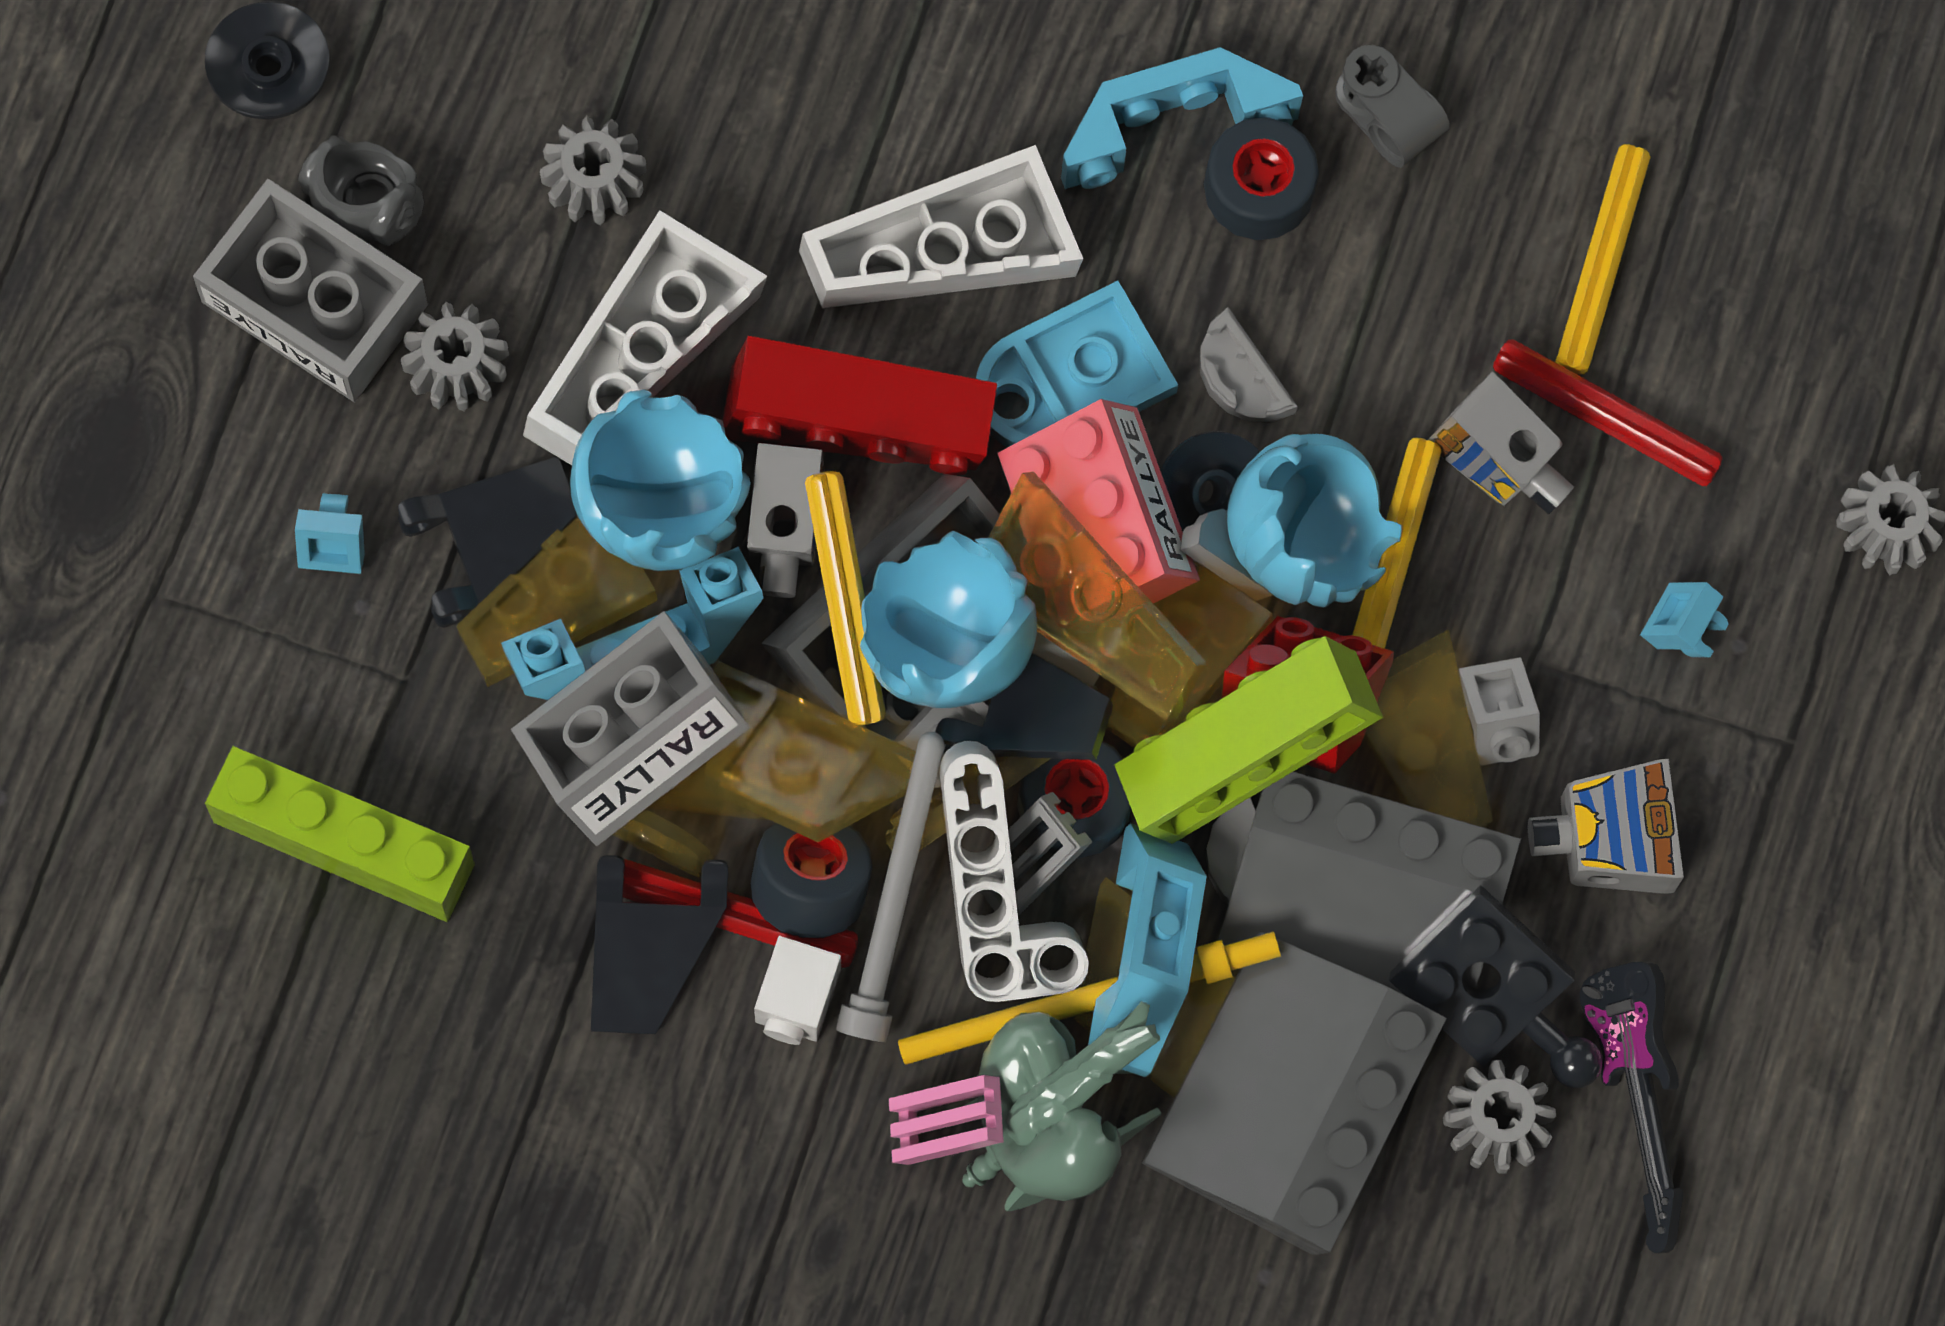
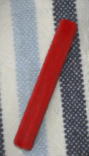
(1607, 412)
(741, 915)

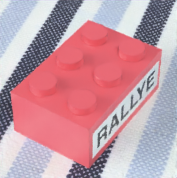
(1113, 486)

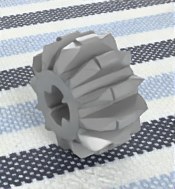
(569, 164)
(466, 373)
(1875, 535)
(1514, 1101)

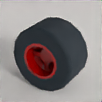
(1271, 158)
(1079, 783)
(810, 884)

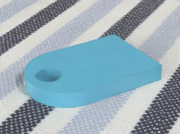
(1074, 359)

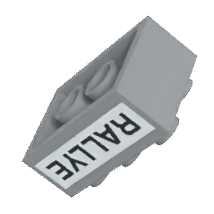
(311, 290)
(630, 728)

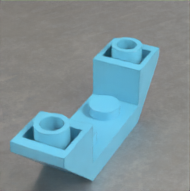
(1138, 98)
(719, 602)
(1158, 938)

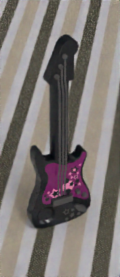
(1627, 1016)

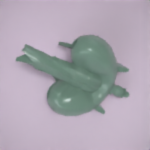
(1048, 1138)

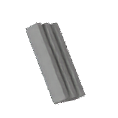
(1059, 829)

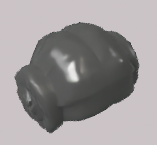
(363, 189)

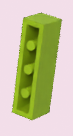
(1248, 739)
(340, 833)

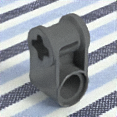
(1393, 113)

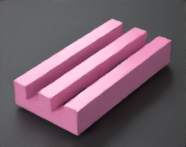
(910, 1125)

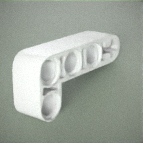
(994, 871)

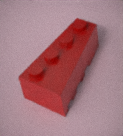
(857, 407)

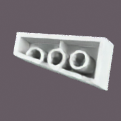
(951, 236)
(647, 328)

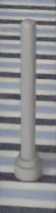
(867, 1011)

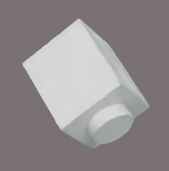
(796, 991)

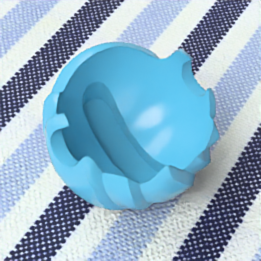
(658, 482)
(1310, 520)
(949, 623)

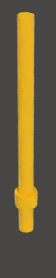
(1211, 962)

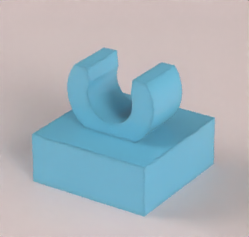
(330, 537)
(1683, 617)

